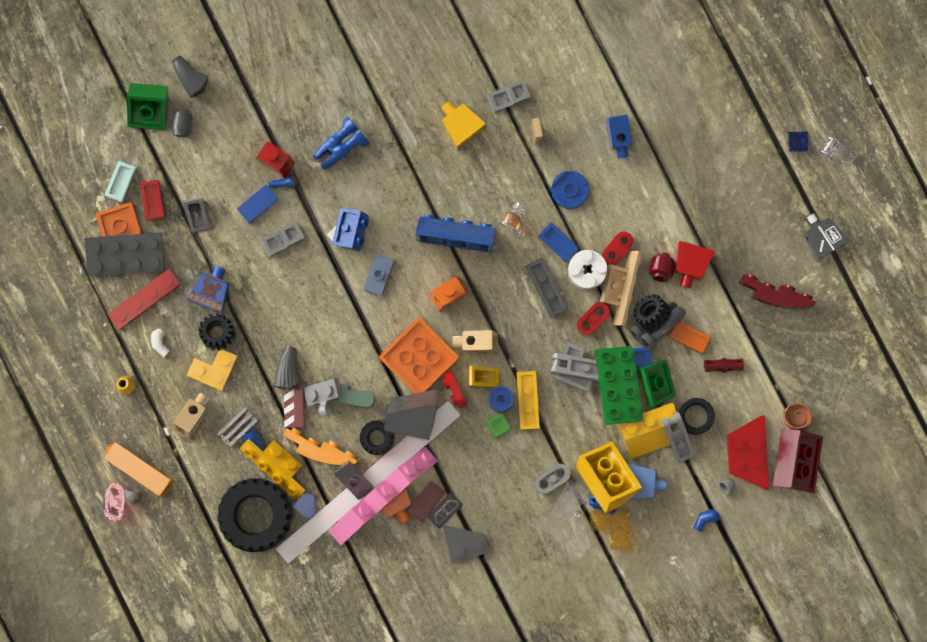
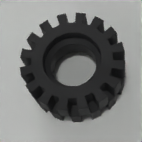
(648, 305)
(204, 331)
(376, 449)

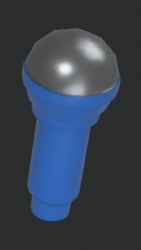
(290, 181)

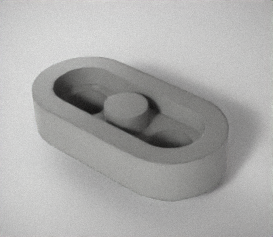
(552, 478)

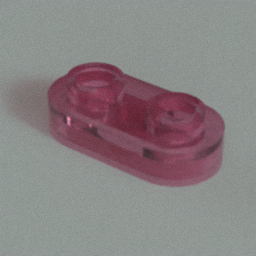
(114, 502)

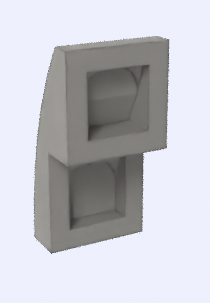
(508, 96)
(282, 239)

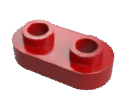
(617, 248)
(592, 318)
(457, 397)

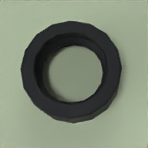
(710, 413)

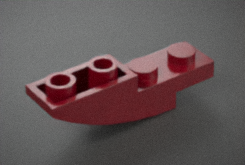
(783, 297)

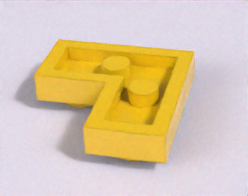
(216, 374)

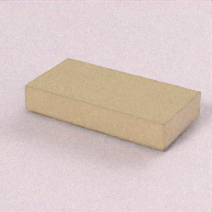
(537, 130)

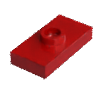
(152, 200)

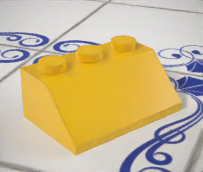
(648, 434)
(608, 476)

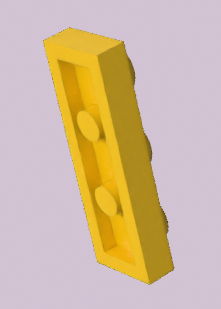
(528, 400)

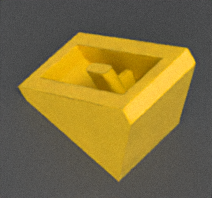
(483, 377)

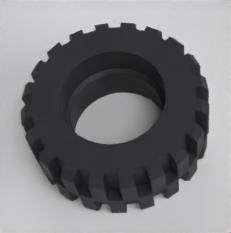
(228, 515)

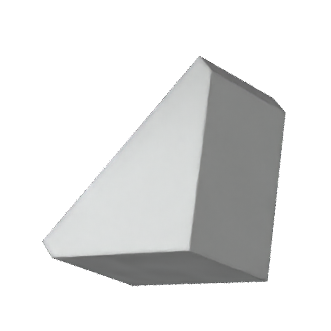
(196, 214)

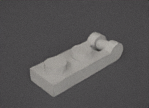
(575, 367)
(678, 438)

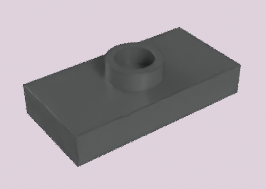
(353, 479)

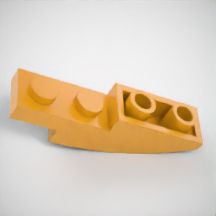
(327, 453)

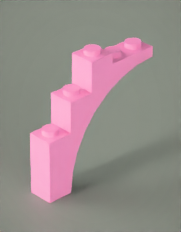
(382, 495)

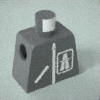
(823, 237)

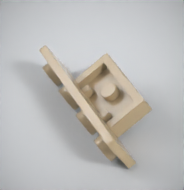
(620, 285)

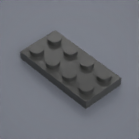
(124, 254)

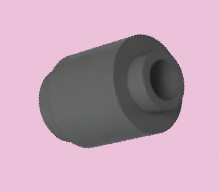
(181, 123)

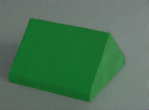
(656, 382)

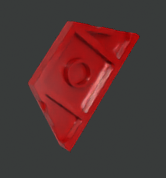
(749, 453)

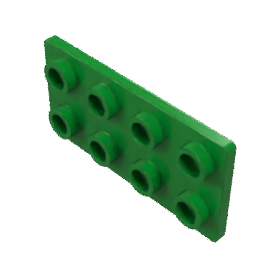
(618, 385)

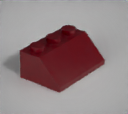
(798, 460)

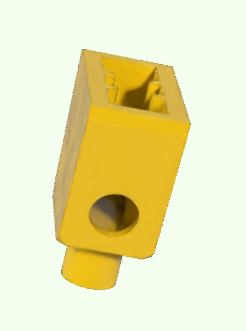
(461, 123)

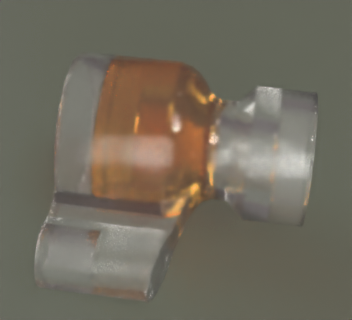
(512, 221)

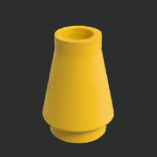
(130, 385)

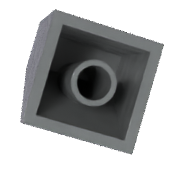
(412, 414)

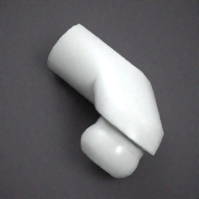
(157, 344)

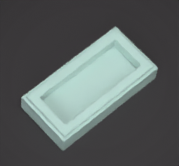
(120, 181)

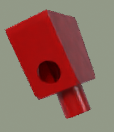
(275, 159)
(691, 262)

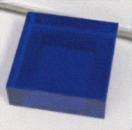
(797, 141)

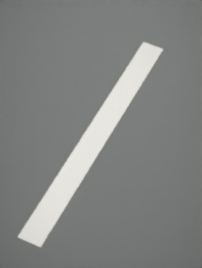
(375, 475)

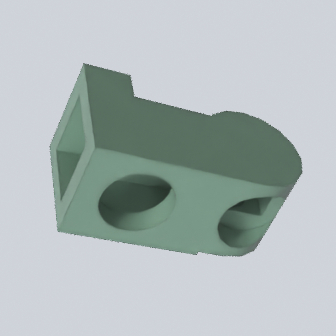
(359, 399)

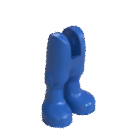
(335, 148)

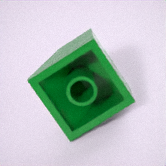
(147, 106)

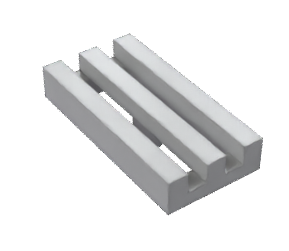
(244, 431)

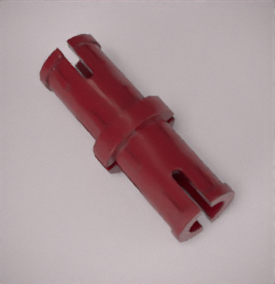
(724, 365)

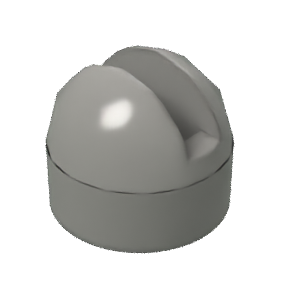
(726, 486)
(132, 495)

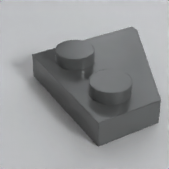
(464, 543)

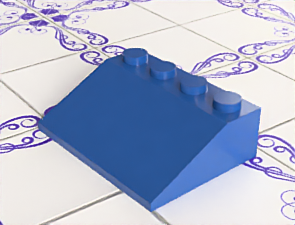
(455, 234)

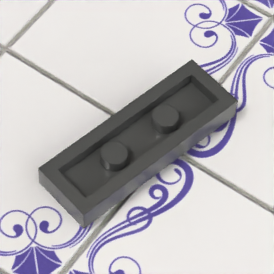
(546, 287)

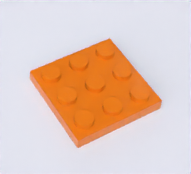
(418, 357)

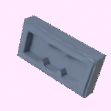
(378, 275)

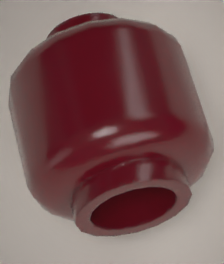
(662, 267)

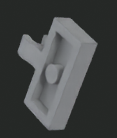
(322, 394)

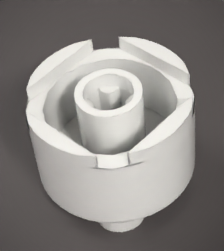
(584, 259)

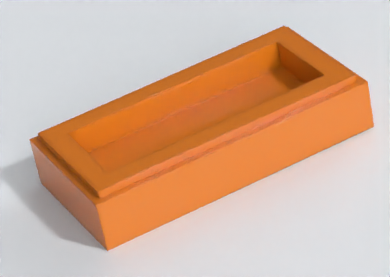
(690, 337)

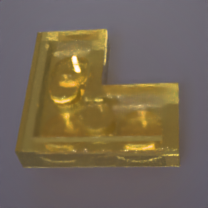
(617, 524)

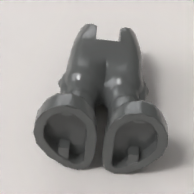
(651, 338)

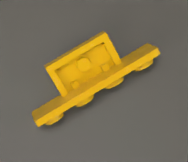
(277, 464)

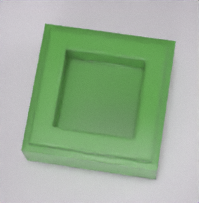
(498, 425)

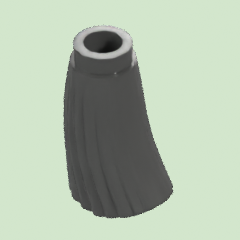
(191, 80)
(286, 372)

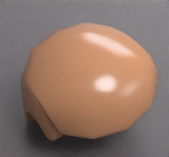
(797, 416)

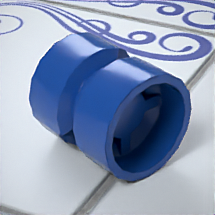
(500, 399)

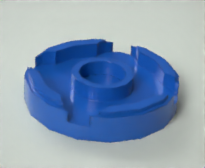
(569, 189)

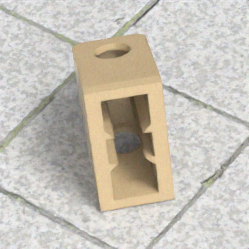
(485, 341)
(187, 423)

